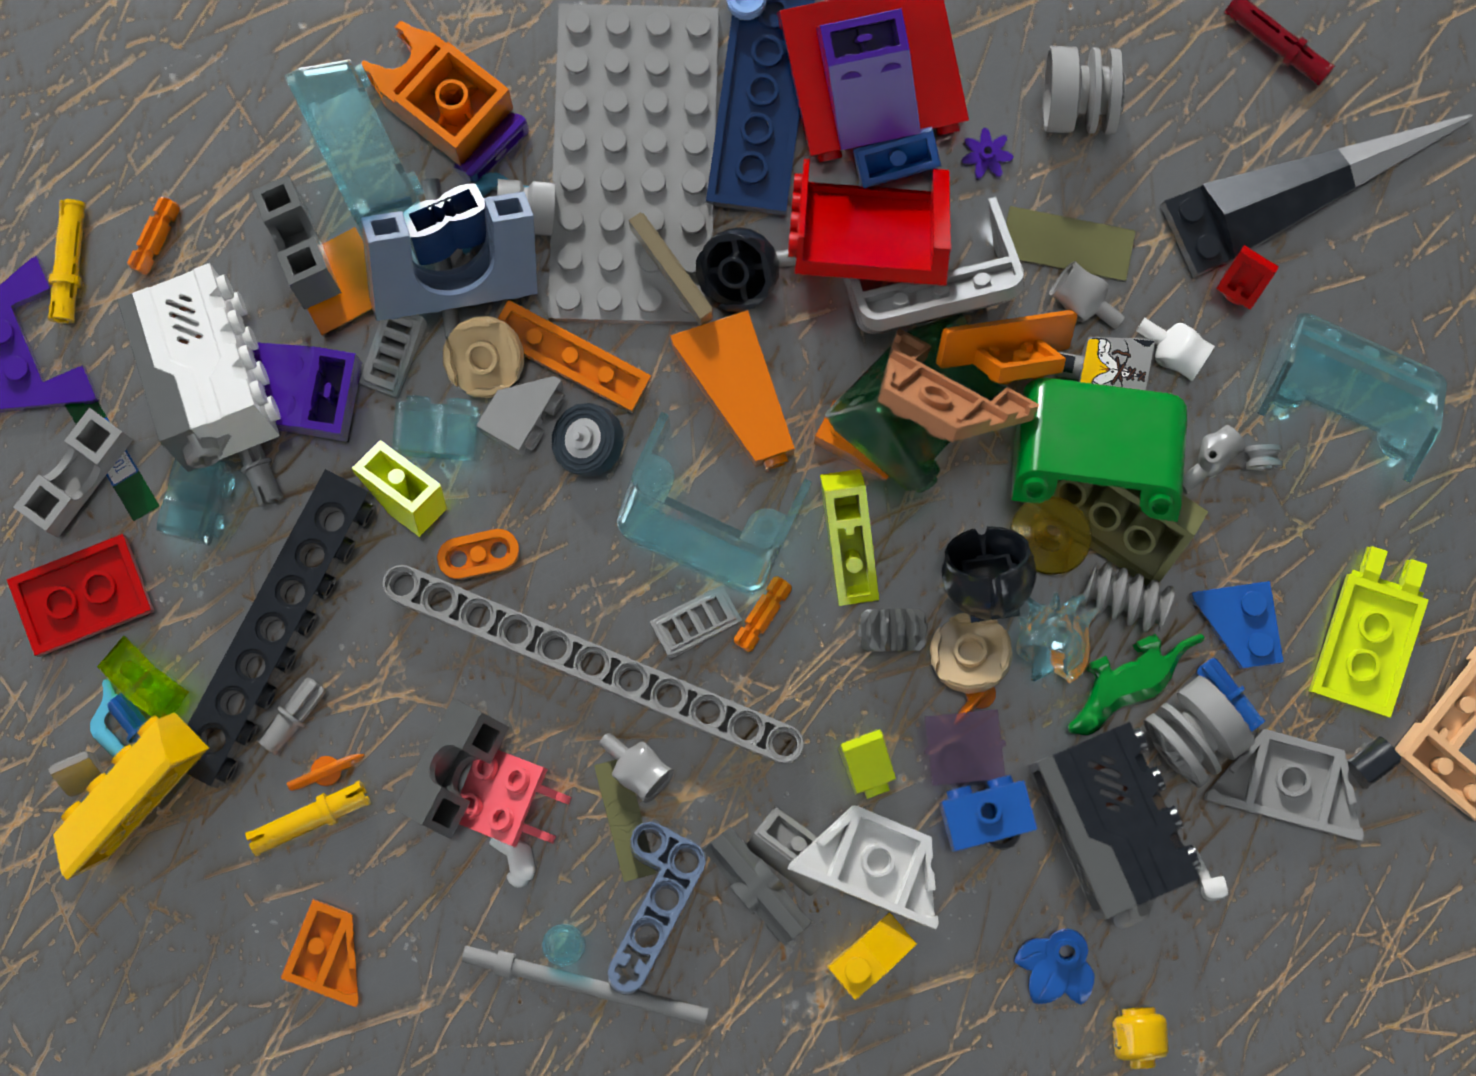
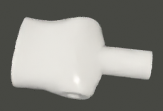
(1178, 347)

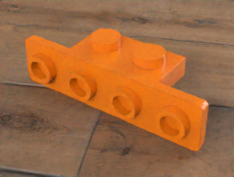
(1010, 347)

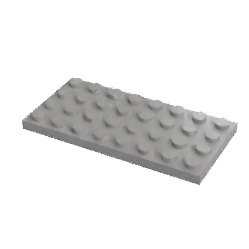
(630, 141)

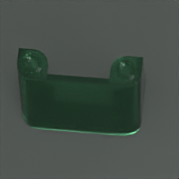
(895, 443)

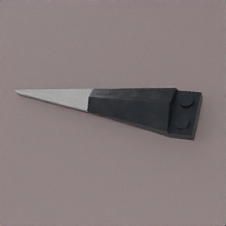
(1259, 204)

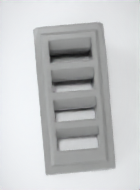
(406, 357)
(664, 636)

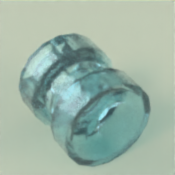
(570, 944)

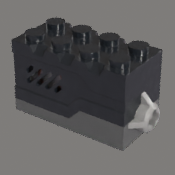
(1116, 824)

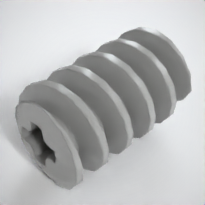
(1128, 596)

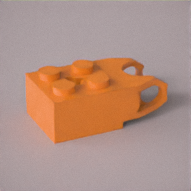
(433, 81)

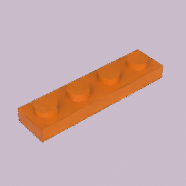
(576, 358)

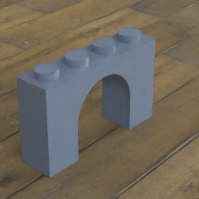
(498, 272)

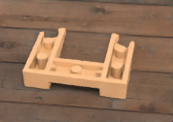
(1433, 746)

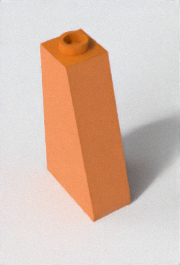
(736, 381)

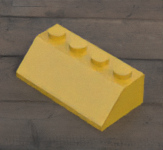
(126, 794)

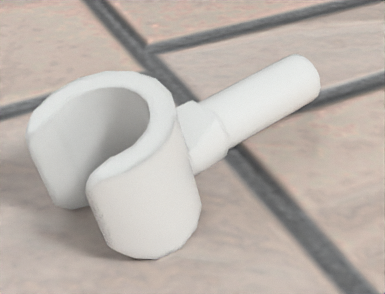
(1211, 888)

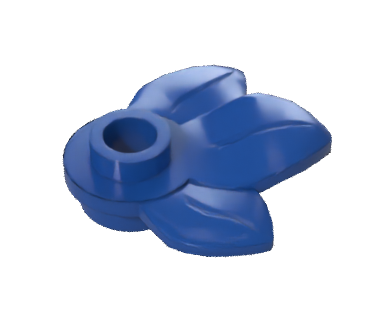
(1054, 973)

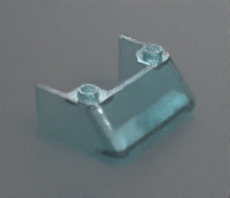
(353, 139)
(1362, 384)
(694, 539)

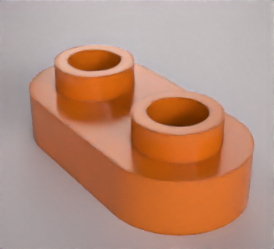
(479, 554)

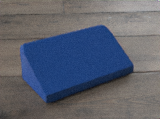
(896, 158)

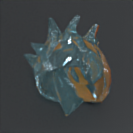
(1056, 638)

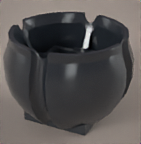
(989, 573)

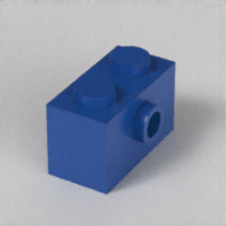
(987, 814)

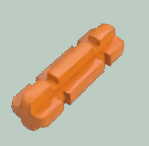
(153, 235)
(762, 613)

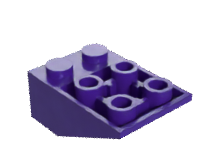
(869, 78)
(311, 388)

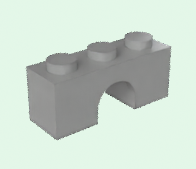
(59, 495)

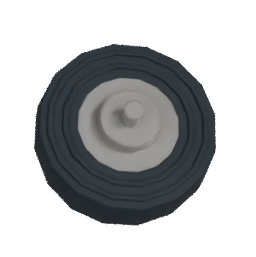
(587, 439)

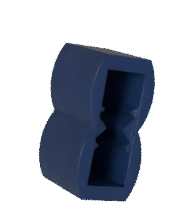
(446, 224)

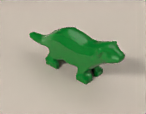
(1130, 683)

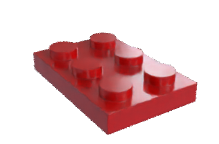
(80, 595)

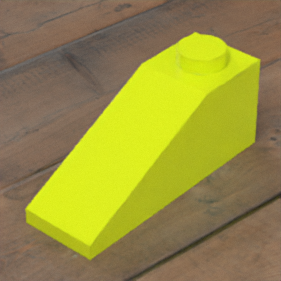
(849, 536)

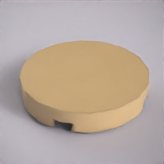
(483, 356)
(970, 654)

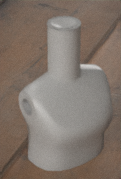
(1084, 295)
(1214, 455)
(637, 767)

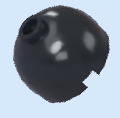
(737, 269)

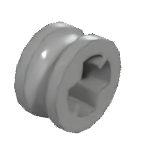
(1263, 457)

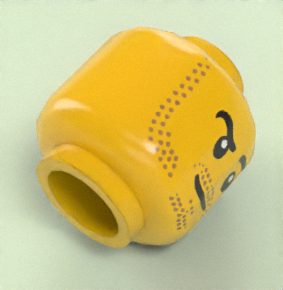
(1140, 1037)

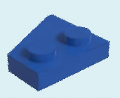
(1244, 622)

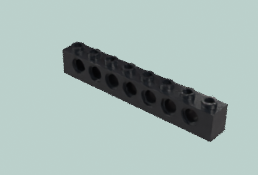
(270, 604)

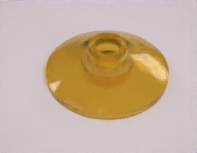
(1054, 552)

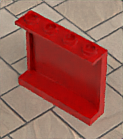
(932, 55)
(871, 230)

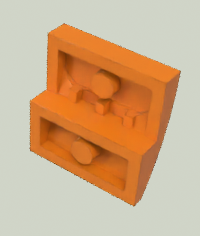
(349, 267)

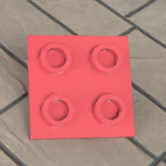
(502, 797)

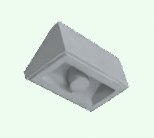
(779, 843)

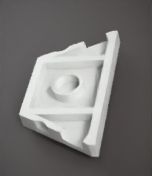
(874, 863)

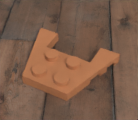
(940, 403)

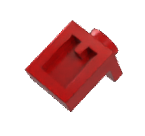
(1247, 278)

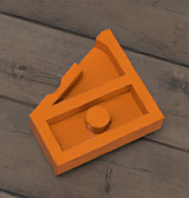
(325, 954)

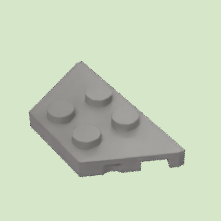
(1292, 784)

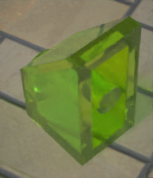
(142, 679)

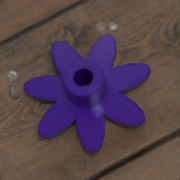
(987, 160)

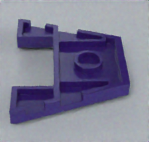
(20, 375)

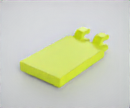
(1371, 635)

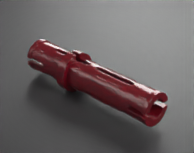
(1279, 39)

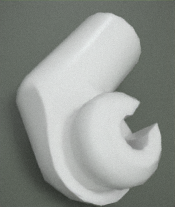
(519, 860)

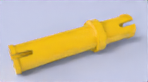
(65, 274)
(321, 812)

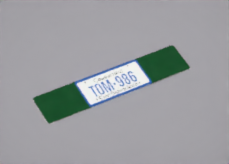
(124, 474)

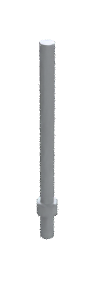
(506, 964)

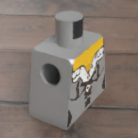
(1111, 362)

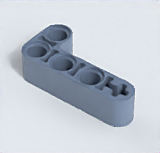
(649, 913)

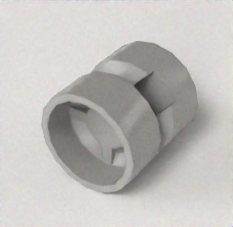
(540, 198)

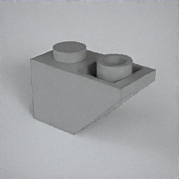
(519, 411)

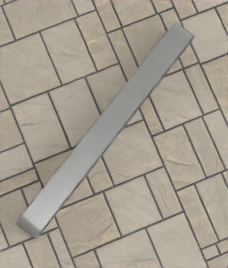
(577, 650)

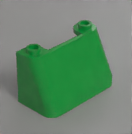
(1102, 439)

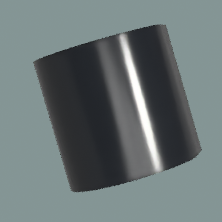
(1373, 762)

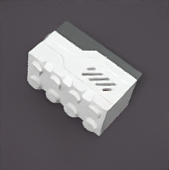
(199, 367)

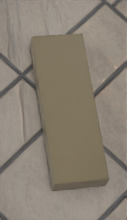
(671, 268)

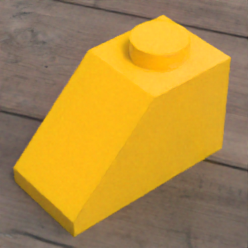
(872, 956)

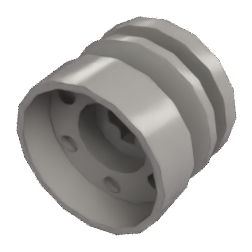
(1083, 90)
(1205, 726)

